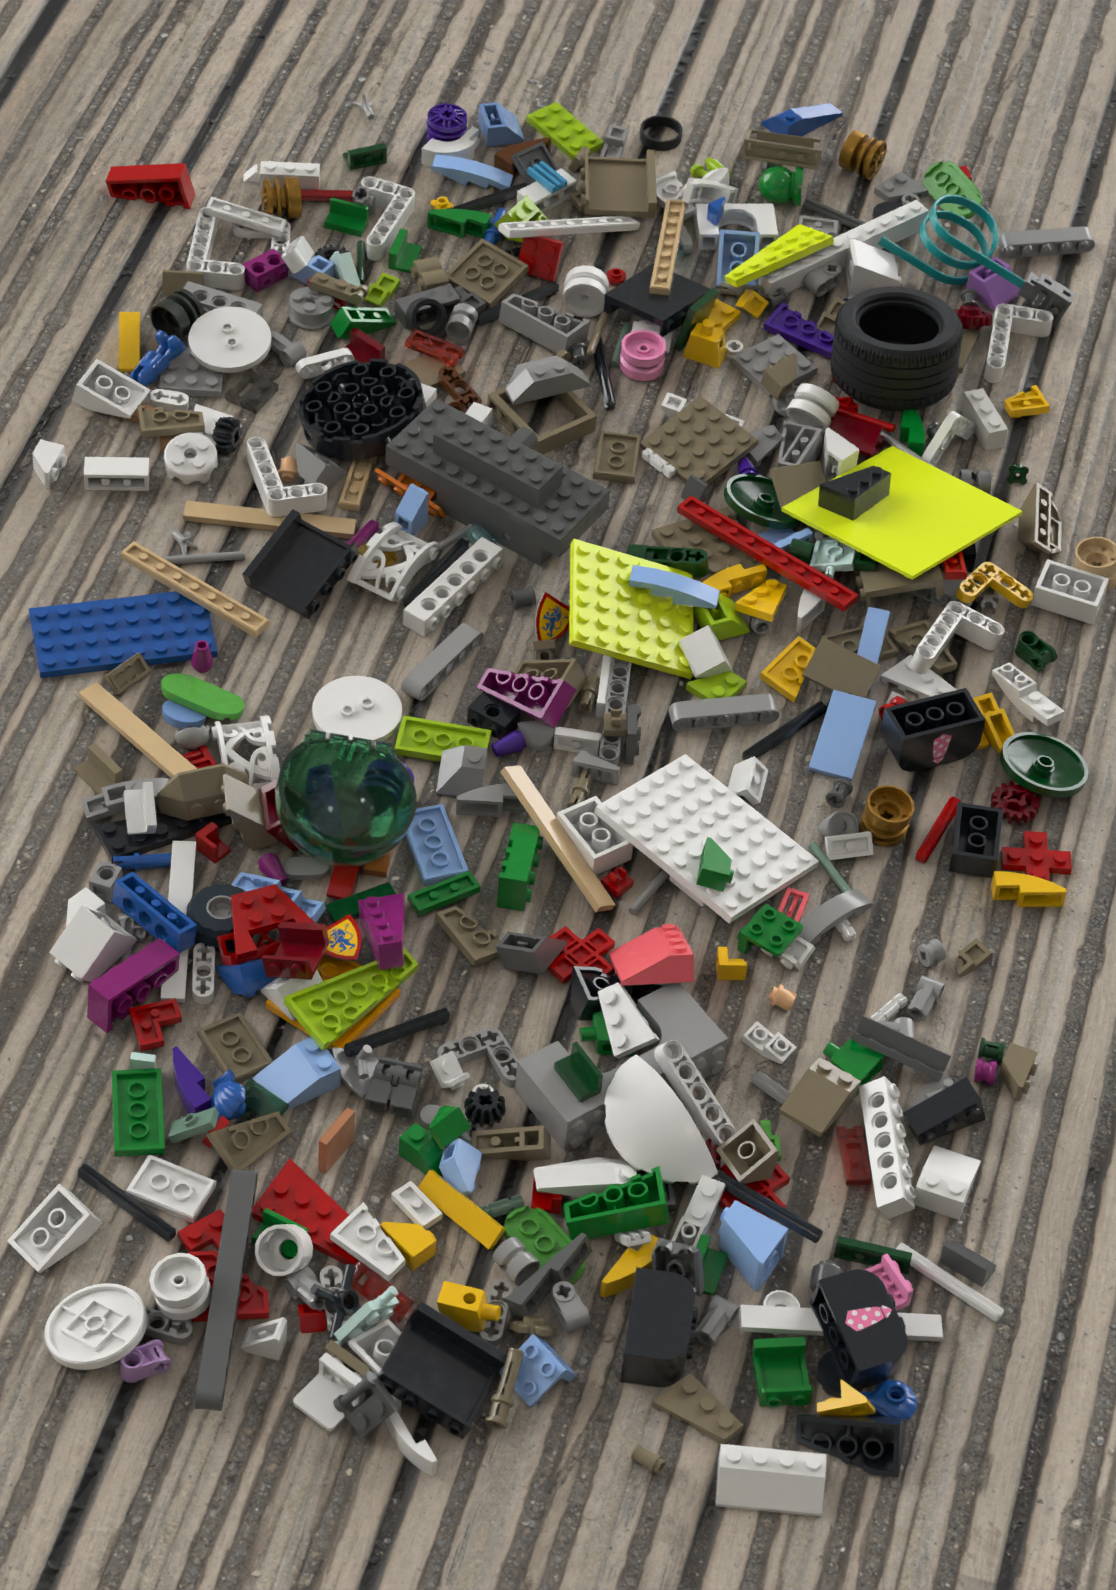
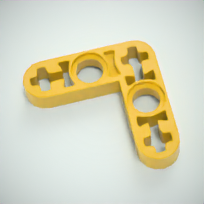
(1021, 597)

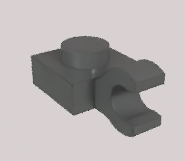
(471, 299)

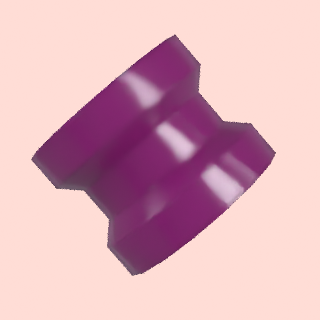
(985, 1071)

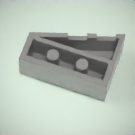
(799, 444)

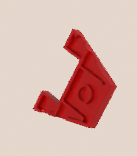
(260, 912)

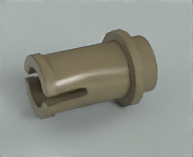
(653, 1462)

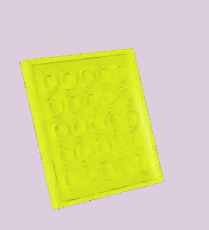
(624, 619)

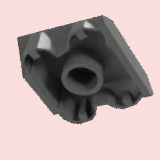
(679, 1259)

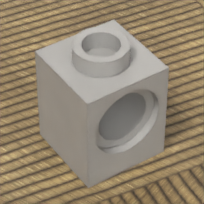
(104, 879)

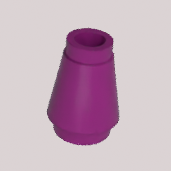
(202, 658)
(272, 868)

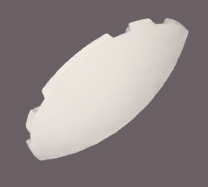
(653, 1125)

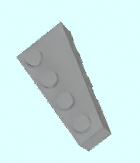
(543, 323)

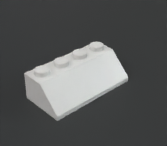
(770, 1480)

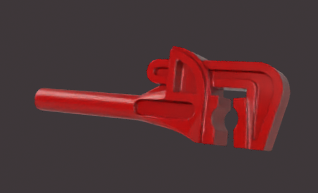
(849, 409)

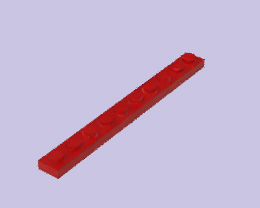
(767, 553)

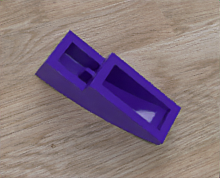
(189, 1084)

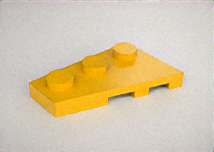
(787, 668)

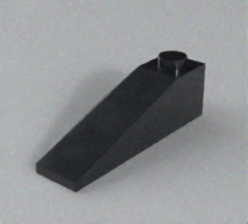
(590, 980)
(863, 1441)

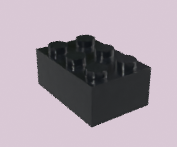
(975, 840)

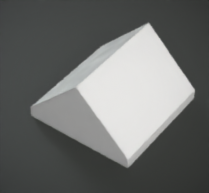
(704, 653)
(283, 987)
(376, 1344)

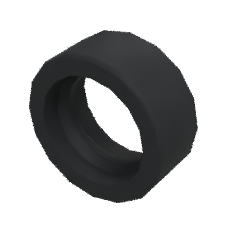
(440, 315)

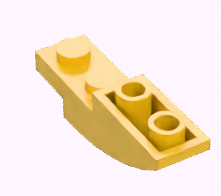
(737, 579)

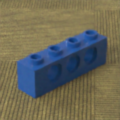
(154, 912)

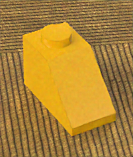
(412, 1242)

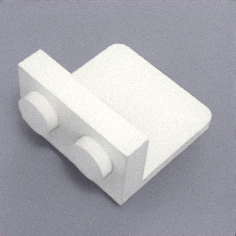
(318, 1395)

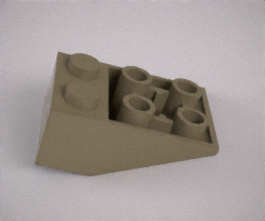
(247, 813)

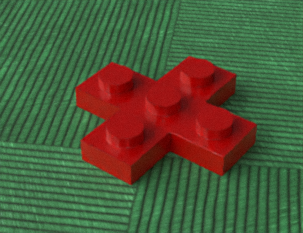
(1035, 857)
(582, 952)
(764, 1187)

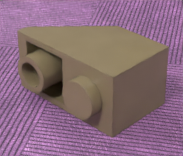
(781, 377)
(1017, 1068)

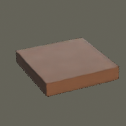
(336, 1140)

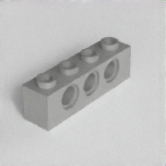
(215, 299)

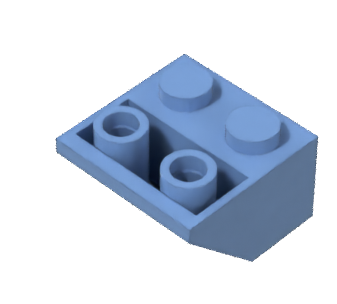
(498, 125)

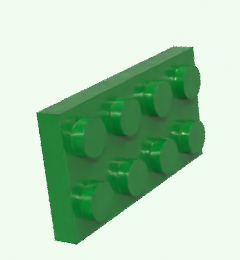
(138, 1112)

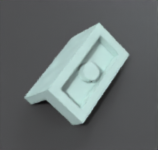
(345, 268)

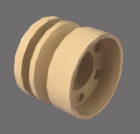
(1097, 557)

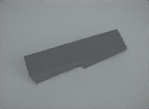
(560, 1268)

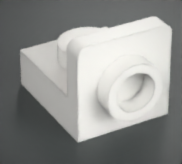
(449, 1071)

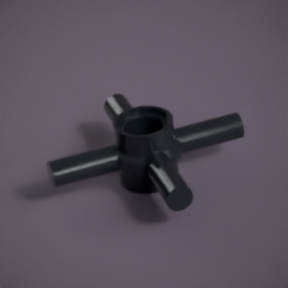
(341, 1301)

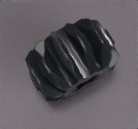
(227, 434)
(484, 1107)

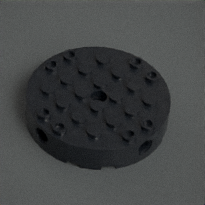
(360, 408)

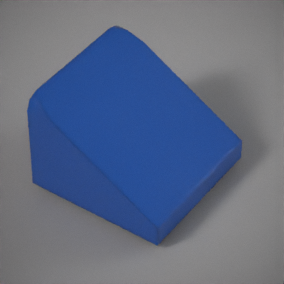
(716, 210)

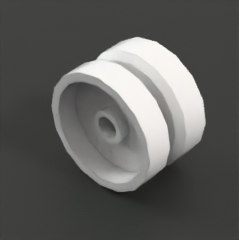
(585, 291)
(812, 406)
(181, 1286)

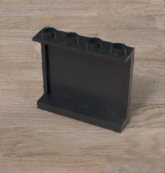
(662, 310)
(300, 565)
(441, 1369)

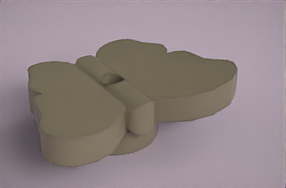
(532, 1325)

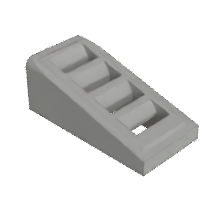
(599, 767)

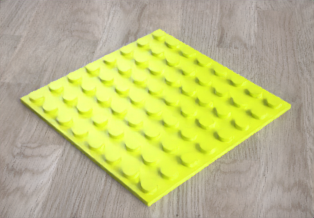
(919, 521)

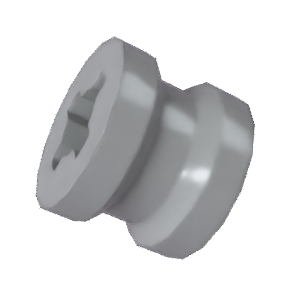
(931, 952)

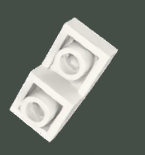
(765, 1043)

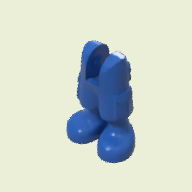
(156, 362)

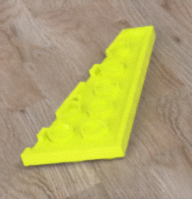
(787, 249)

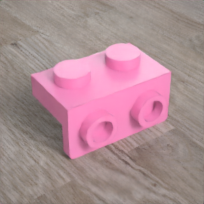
(894, 1282)

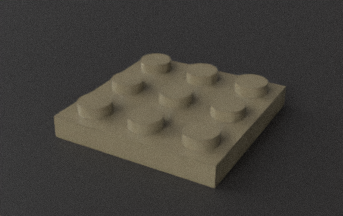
(487, 272)

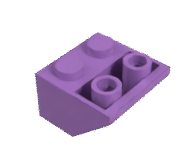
(991, 287)

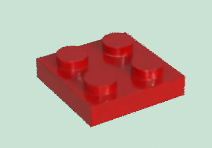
(541, 256)

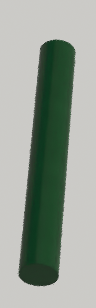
(361, 261)

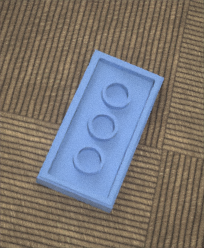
(842, 735)
(434, 845)

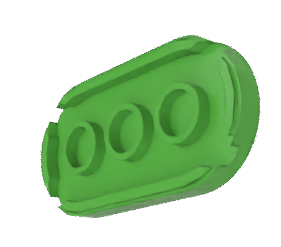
(948, 179)
(202, 697)
(539, 1235)

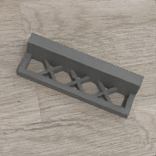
(901, 1047)

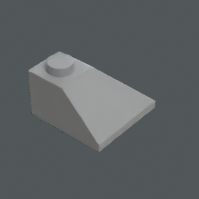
(317, 467)
(461, 770)

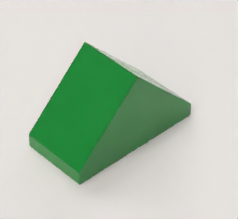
(448, 1125)

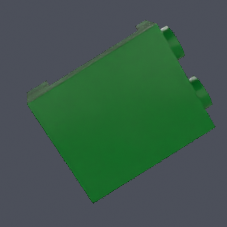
(781, 1372)

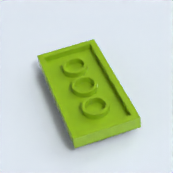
(564, 130)
(429, 738)

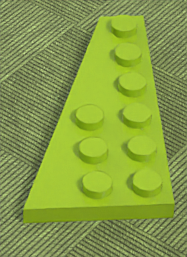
(341, 1001)

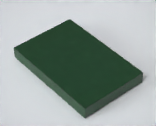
(696, 314)

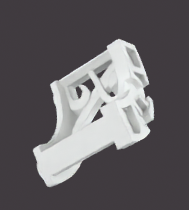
(392, 539)
(235, 733)

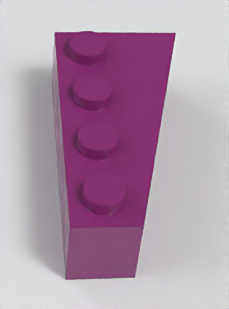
(533, 696)
(384, 928)
(130, 983)

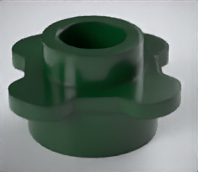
(1017, 468)

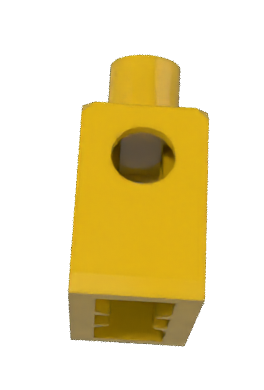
(706, 344)
(466, 1306)

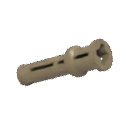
(503, 1399)

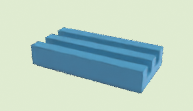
(549, 176)

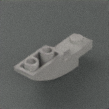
(112, 798)

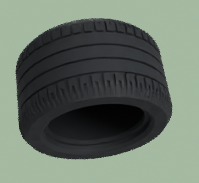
(896, 348)

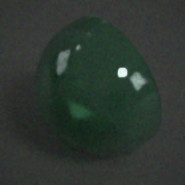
(344, 799)

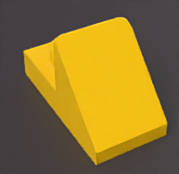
(851, 1403)

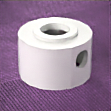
(269, 1246)

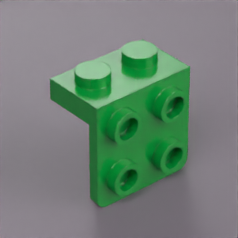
(770, 931)

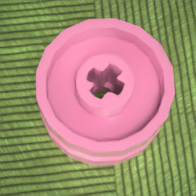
(642, 355)

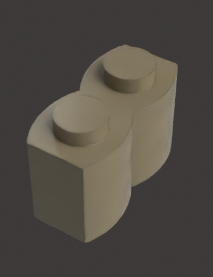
(428, 273)

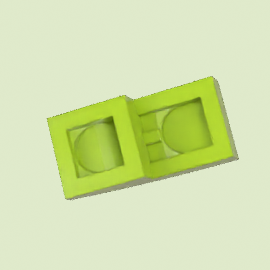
(382, 290)

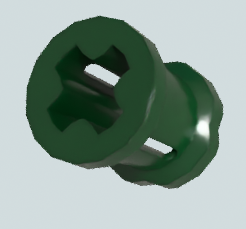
(991, 1050)

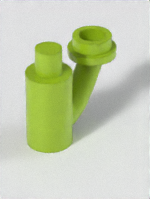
(712, 164)

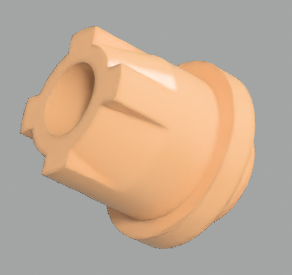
(288, 469)
(782, 997)

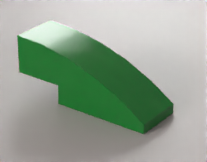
(459, 222)
(912, 431)

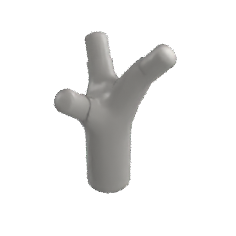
(366, 107)
(183, 541)

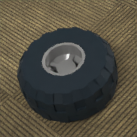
(212, 914)

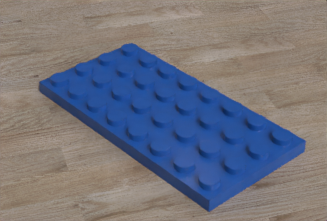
(110, 631)

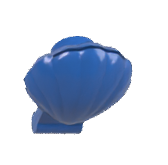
(228, 1096)
(893, 1399)

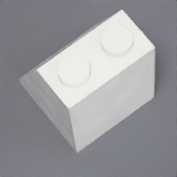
(870, 268)
(91, 944)

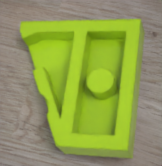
(717, 686)

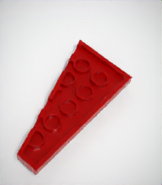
(304, 1202)

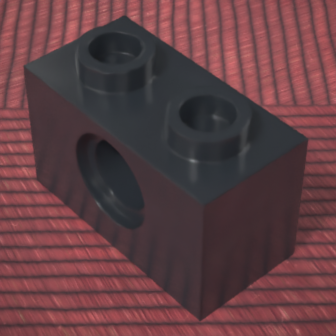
(493, 715)

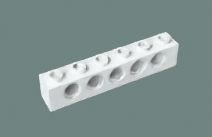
(453, 586)
(887, 1147)

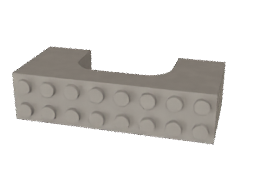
(670, 1015)

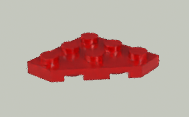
(252, 1300)

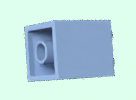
(752, 1242)

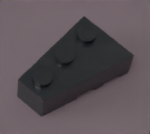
(855, 492)
(945, 1112)

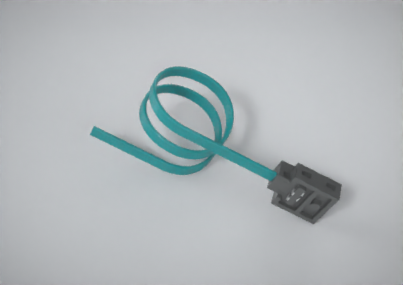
(1037, 291)

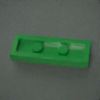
(444, 893)

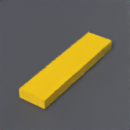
(461, 1210)

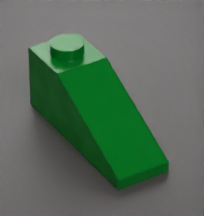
(364, 318)

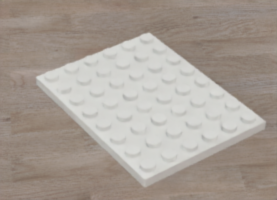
(681, 807)

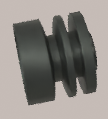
(176, 313)

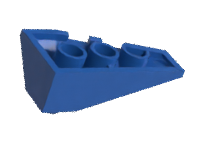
(245, 977)

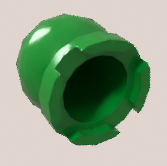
(780, 185)

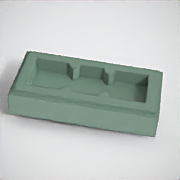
(193, 1125)

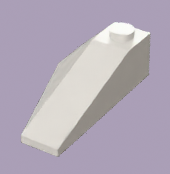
(582, 1176)

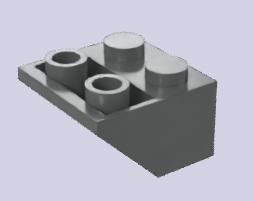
(528, 952)

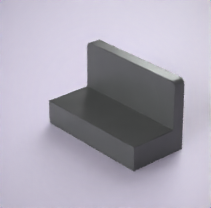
(967, 1262)

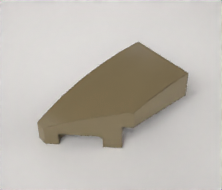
(972, 957)

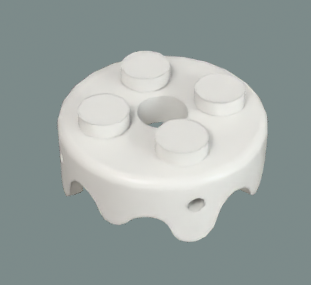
(192, 469)

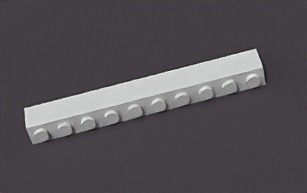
(892, 225)

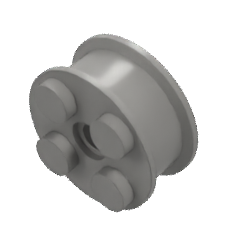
(310, 309)

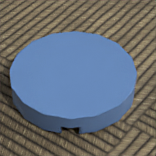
(181, 716)

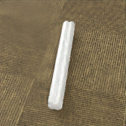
(953, 1284)

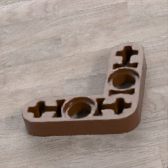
(461, 399)

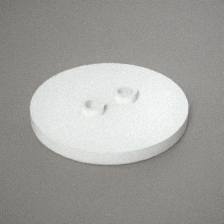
(229, 339)
(357, 708)
(96, 1326)

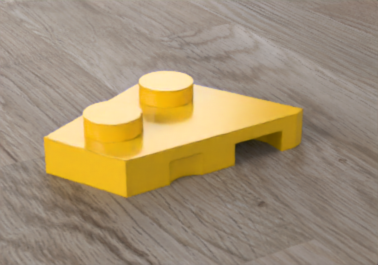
(1026, 403)

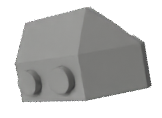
(544, 379)

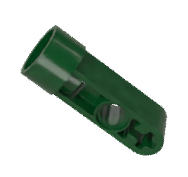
(686, 559)

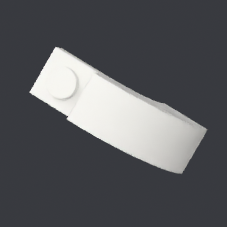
(461, 148)
(707, 191)

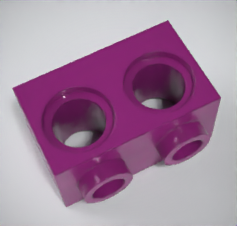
(265, 270)

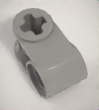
(823, 279)
(568, 1307)

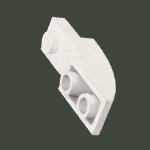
(1024, 695)
(699, 1212)

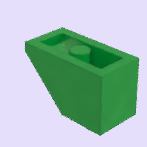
(714, 867)
(420, 1149)

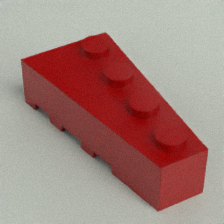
(152, 183)

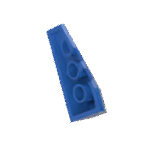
(801, 120)

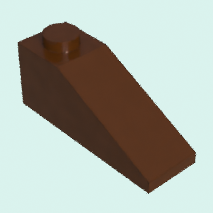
(503, 159)

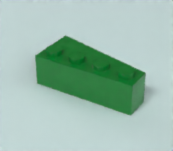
(518, 867)
(619, 1208)

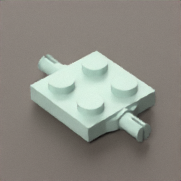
(832, 556)
(368, 1316)

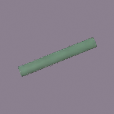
(617, 352)
(828, 866)

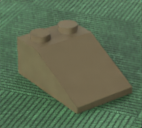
(555, 669)
(820, 1097)

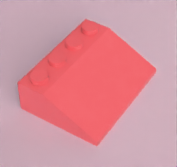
(654, 958)

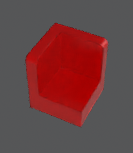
(209, 843)
(547, 1201)

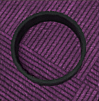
(661, 120)

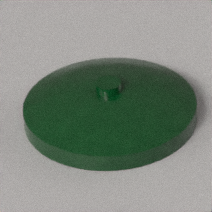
(757, 501)
(1044, 764)

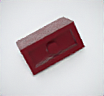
(364, 347)

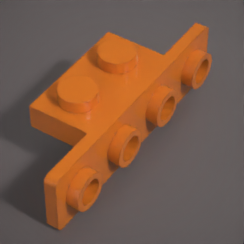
(401, 485)

